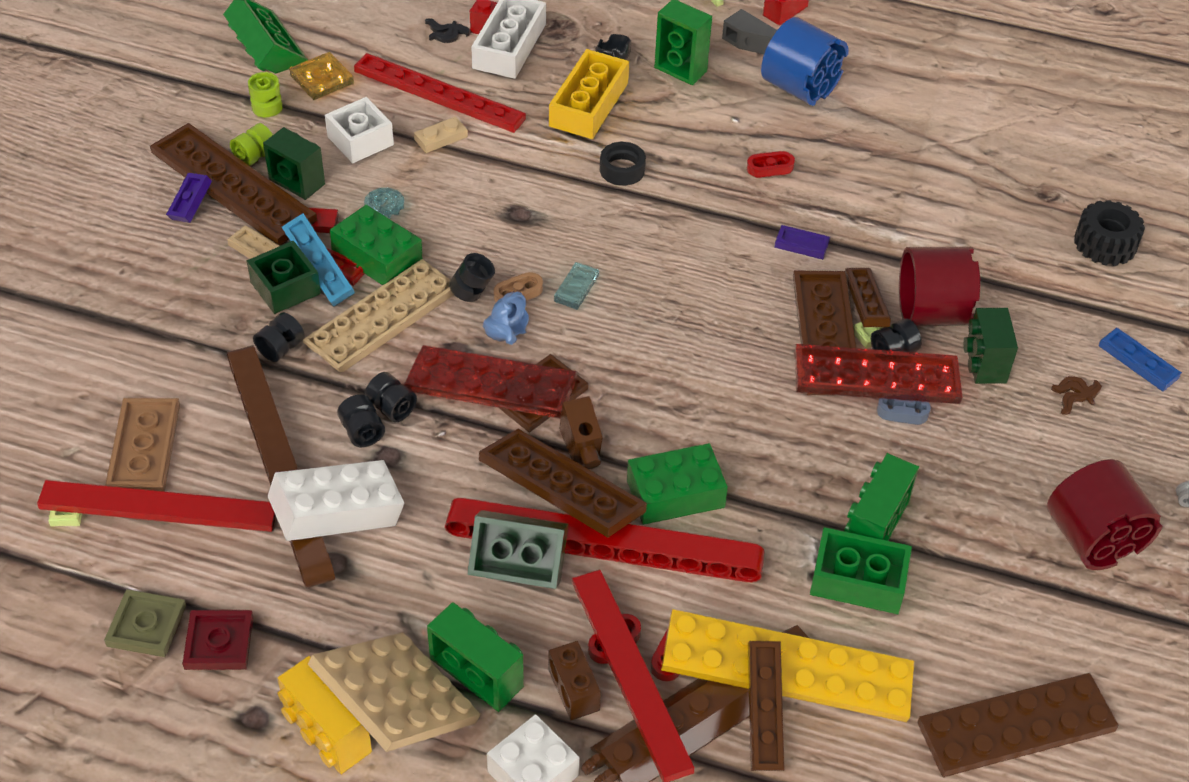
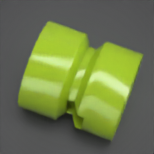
(265, 94)
(249, 145)

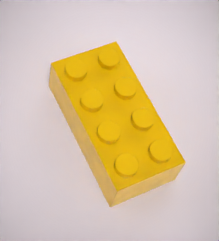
(588, 94)

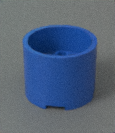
(804, 60)

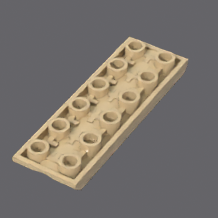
(380, 316)

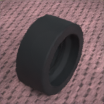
(624, 151)

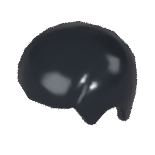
(616, 46)

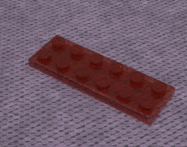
(877, 374)
(491, 381)

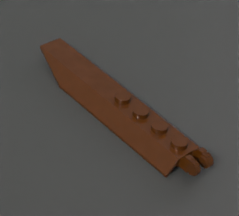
(700, 716)

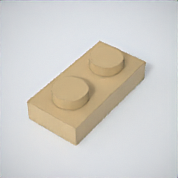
(440, 134)

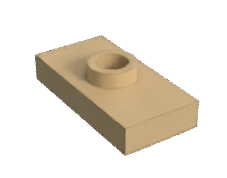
(250, 242)

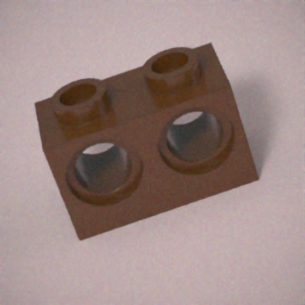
(574, 680)

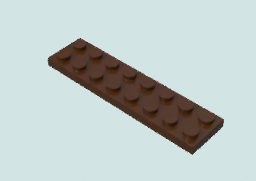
(233, 182)

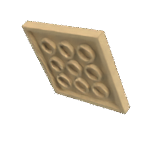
(394, 690)

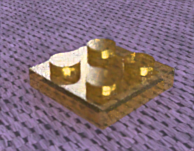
(321, 75)

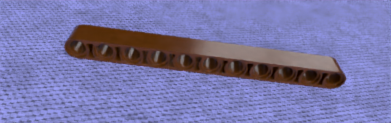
(275, 453)

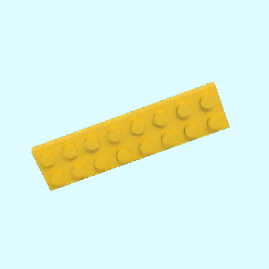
(810, 667)

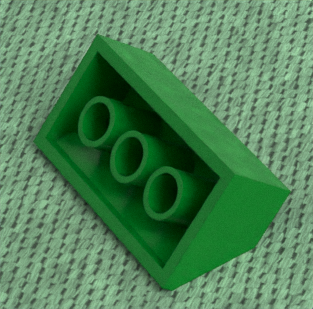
(263, 36)

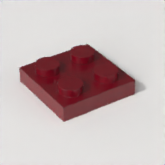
(218, 640)

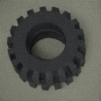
(1109, 232)

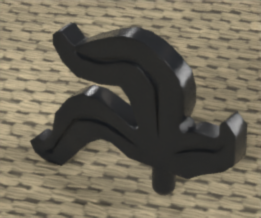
(451, 31)

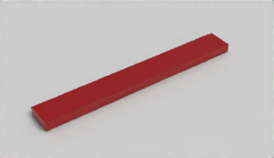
(440, 92)
(156, 505)
(633, 677)

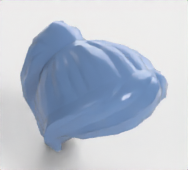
(507, 318)

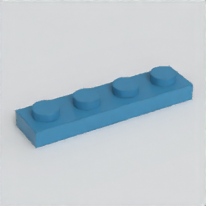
(330, 276)

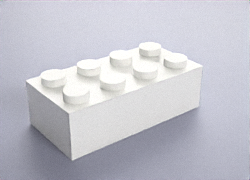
(508, 36)
(335, 499)

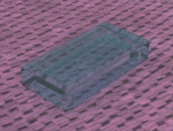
(576, 285)

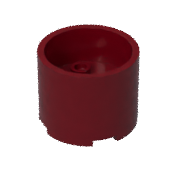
(938, 285)
(1104, 514)

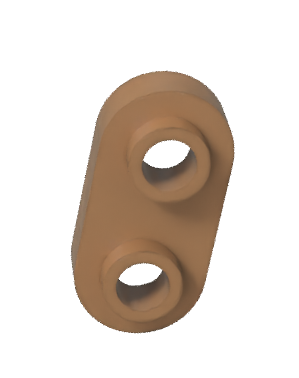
(528, 284)

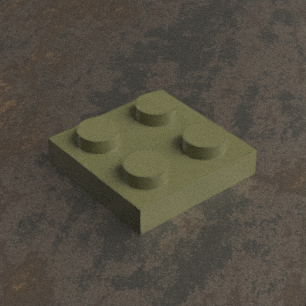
(145, 623)

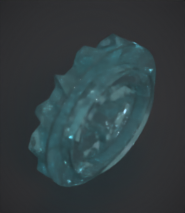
(379, 196)

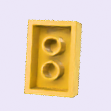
(322, 718)

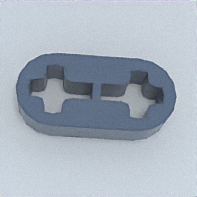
(903, 411)

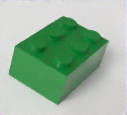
(682, 41)
(376, 244)
(677, 483)
(883, 498)
(861, 570)
(476, 656)

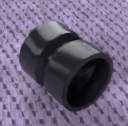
(472, 277)
(280, 336)
(900, 336)
(391, 396)
(361, 421)

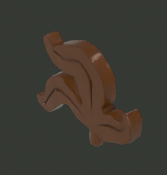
(1080, 394)

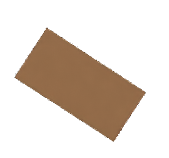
(143, 443)

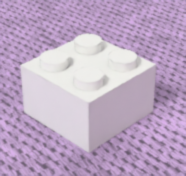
(359, 129)
(533, 755)

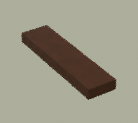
(867, 297)
(765, 706)

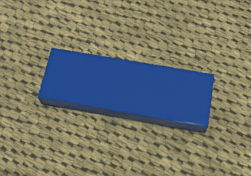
(1140, 359)

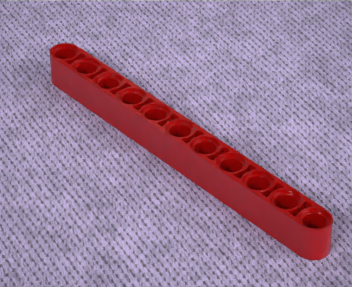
(632, 543)

